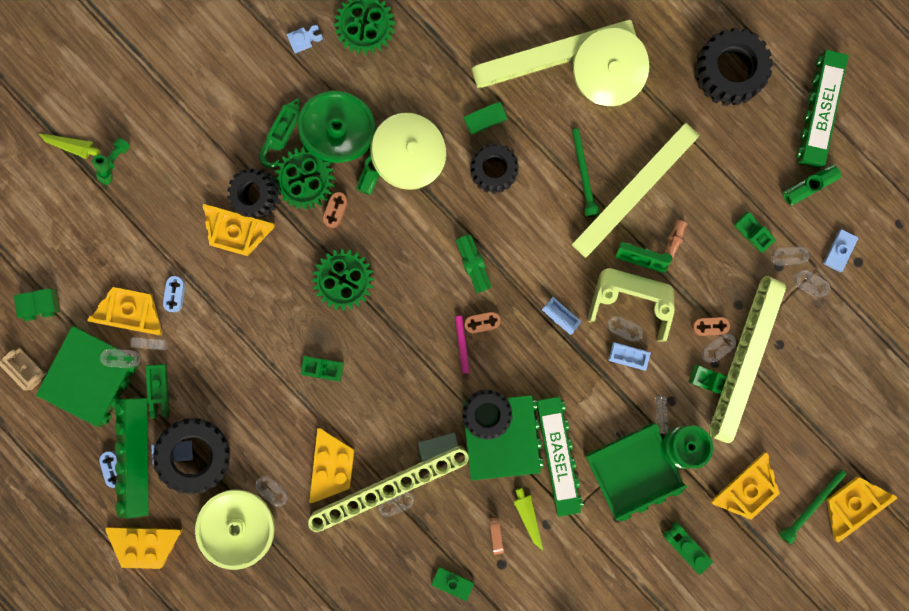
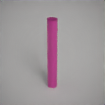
(462, 344)

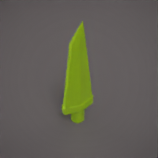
(75, 146)
(526, 511)

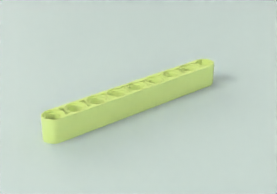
(535, 58)
(635, 190)
(747, 359)
(383, 496)

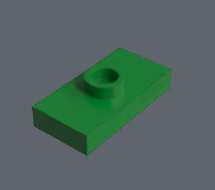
(452, 583)

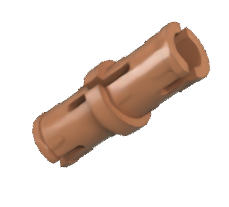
(675, 238)

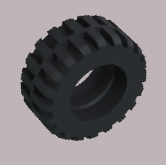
(747, 47)
(196, 482)

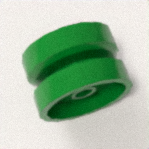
(687, 447)

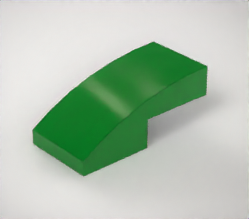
(485, 118)
(753, 232)
(322, 368)
(707, 379)

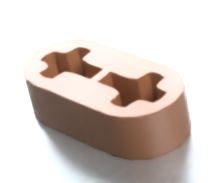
(339, 211)
(482, 317)
(710, 322)
(496, 535)

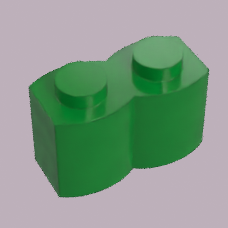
(36, 303)

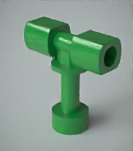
(104, 164)

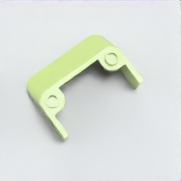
(615, 281)

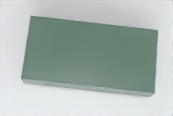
(436, 446)

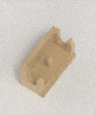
(22, 369)

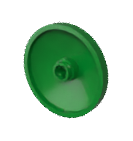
(336, 126)

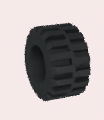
(494, 152)
(240, 188)
(497, 428)

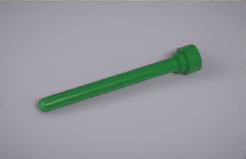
(591, 208)
(789, 534)

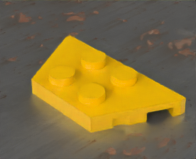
(233, 231)
(128, 311)
(331, 467)
(749, 490)
(855, 505)
(142, 546)

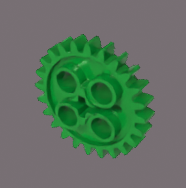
(348, 21)
(308, 195)
(351, 264)

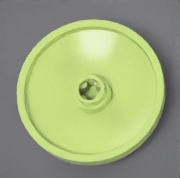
(611, 66)
(408, 151)
(235, 529)

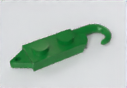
(280, 131)

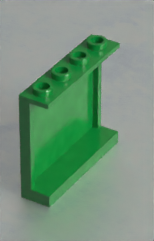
(81, 381)
(512, 452)
(634, 472)

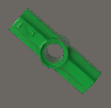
(368, 178)
(820, 179)
(473, 263)

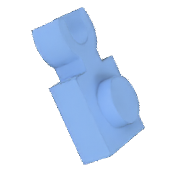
(301, 39)

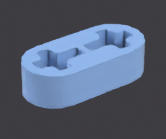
(169, 293)
(106, 468)

